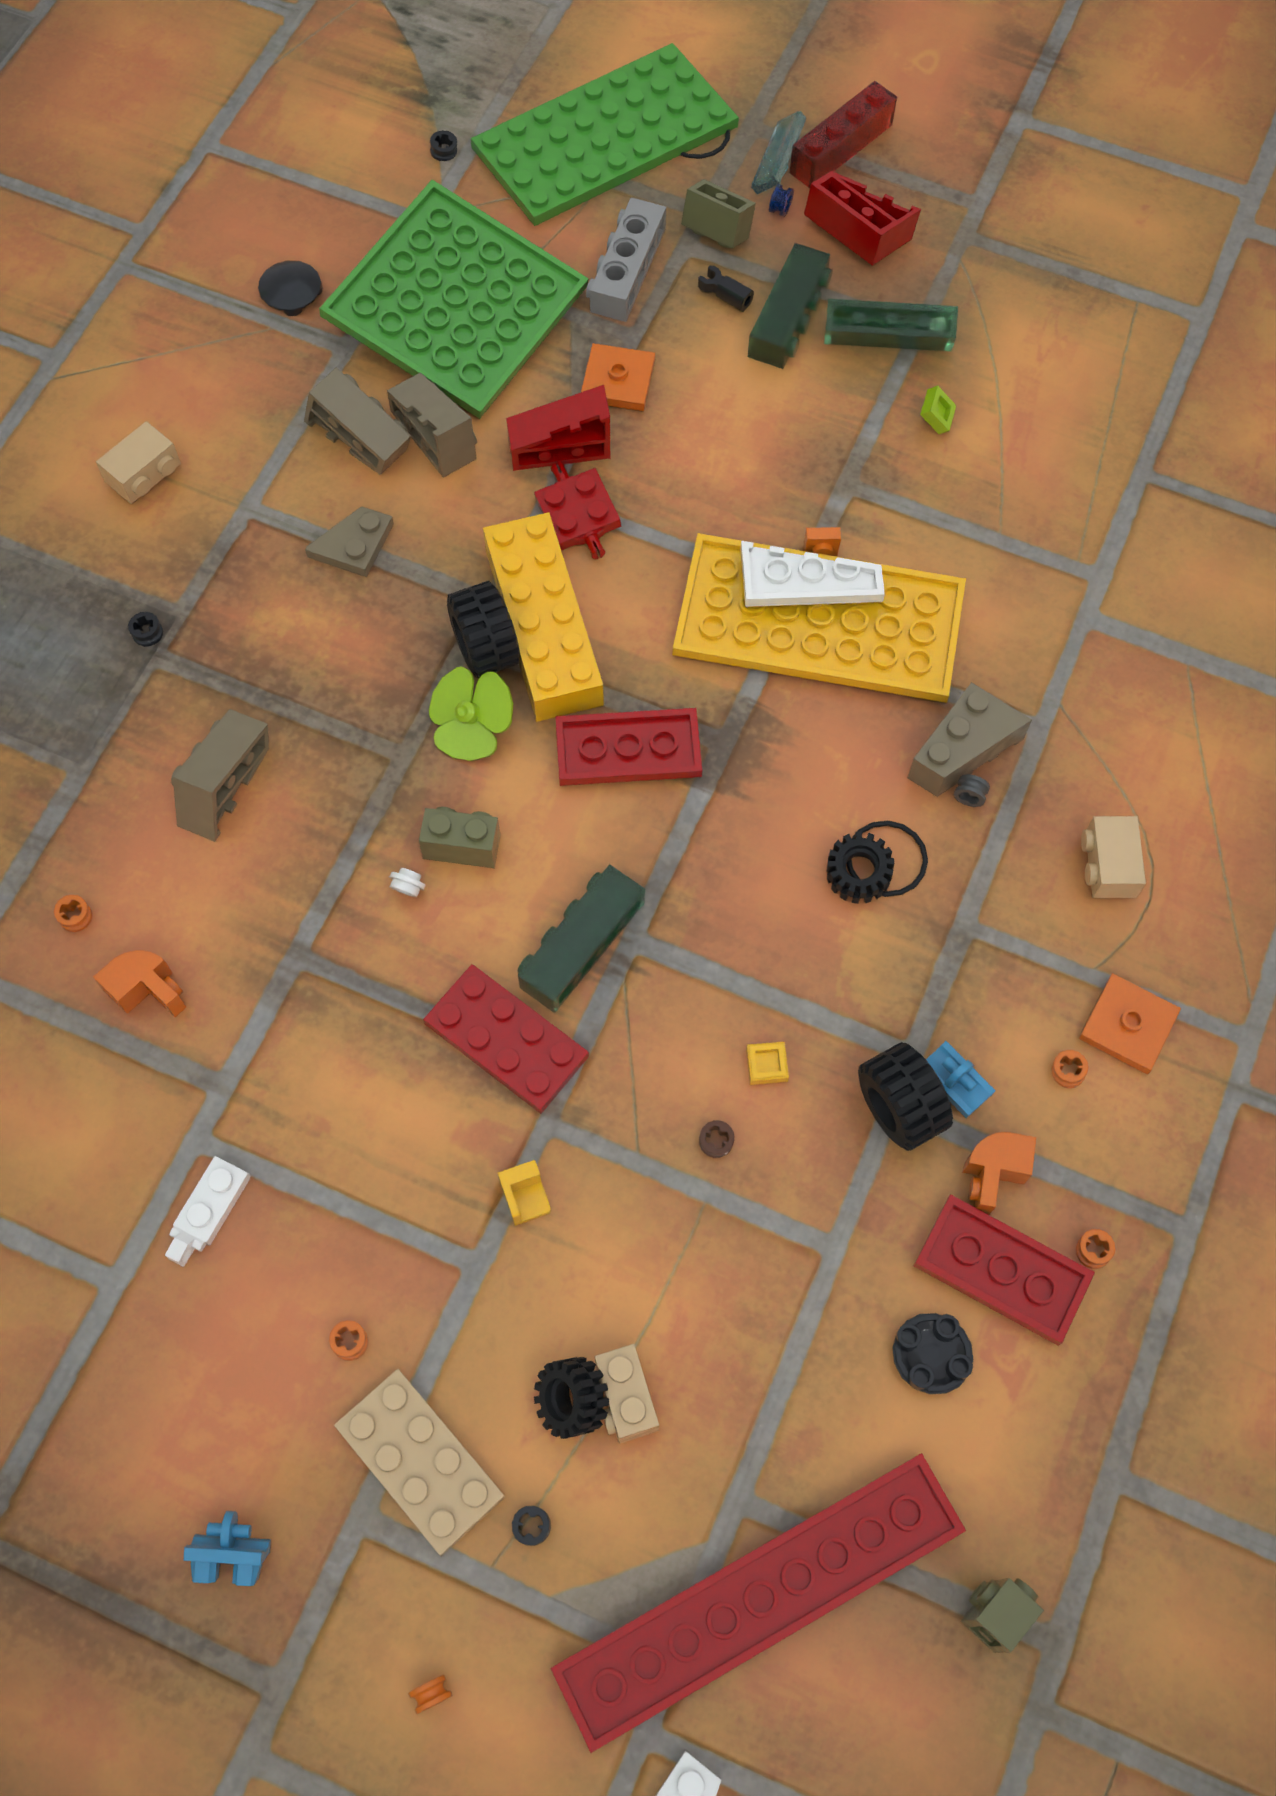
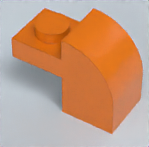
(135, 976)
(996, 1158)

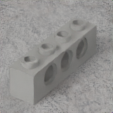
(627, 259)

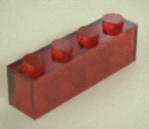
(843, 134)

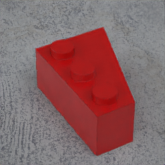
(859, 219)
(561, 431)

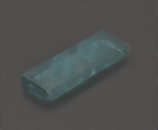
(778, 152)

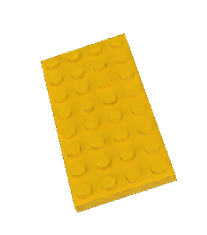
(879, 646)

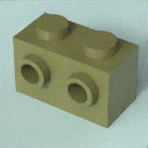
(718, 214)
(459, 837)
(1002, 1613)

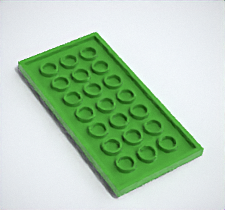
(603, 133)

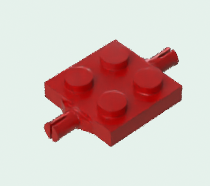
(578, 509)

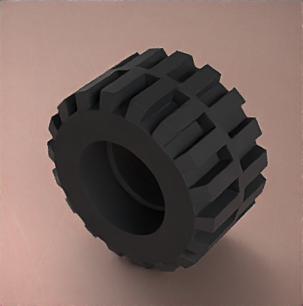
(483, 628)
(905, 1096)

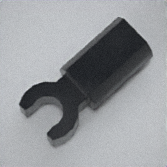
(726, 288)

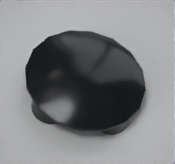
(290, 286)
(933, 1353)

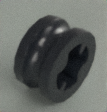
(440, 138)
(149, 638)
(533, 1512)

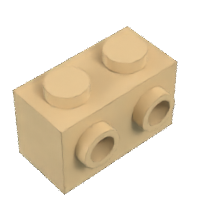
(138, 462)
(1114, 857)
(630, 1404)

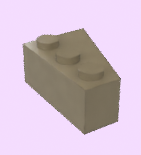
(356, 420)
(434, 423)
(967, 738)
(216, 771)

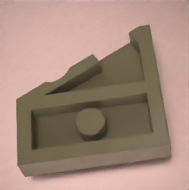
(353, 541)

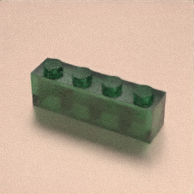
(789, 306)
(890, 325)
(580, 938)

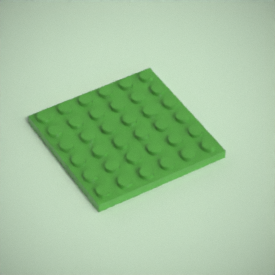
(454, 298)

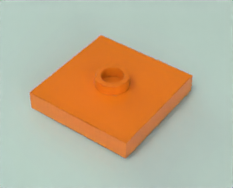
(623, 373)
(1130, 1023)

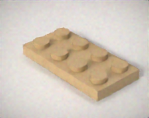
(419, 1462)

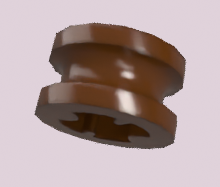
(723, 1129)

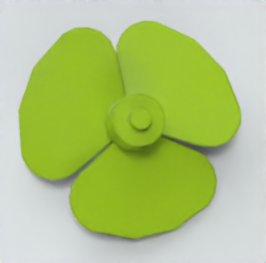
(467, 722)

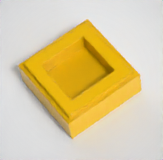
(767, 1063)

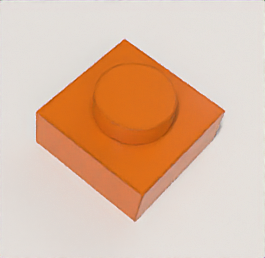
(822, 540)

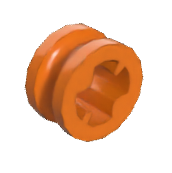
(69, 903)
(1069, 1057)
(1100, 1238)
(354, 1328)
(430, 1694)

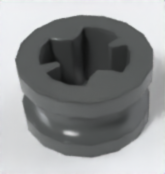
(971, 790)

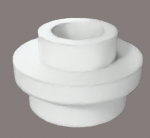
(406, 882)

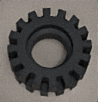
(861, 847)
(555, 1400)

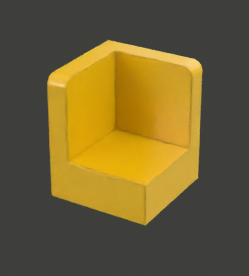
(524, 1192)

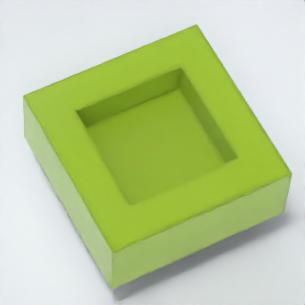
(938, 410)

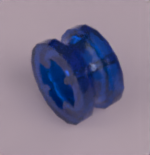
(781, 200)

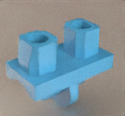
(962, 1083)
(227, 1544)

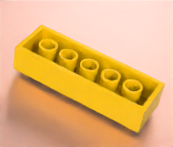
(545, 615)

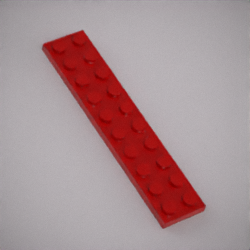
(755, 1602)

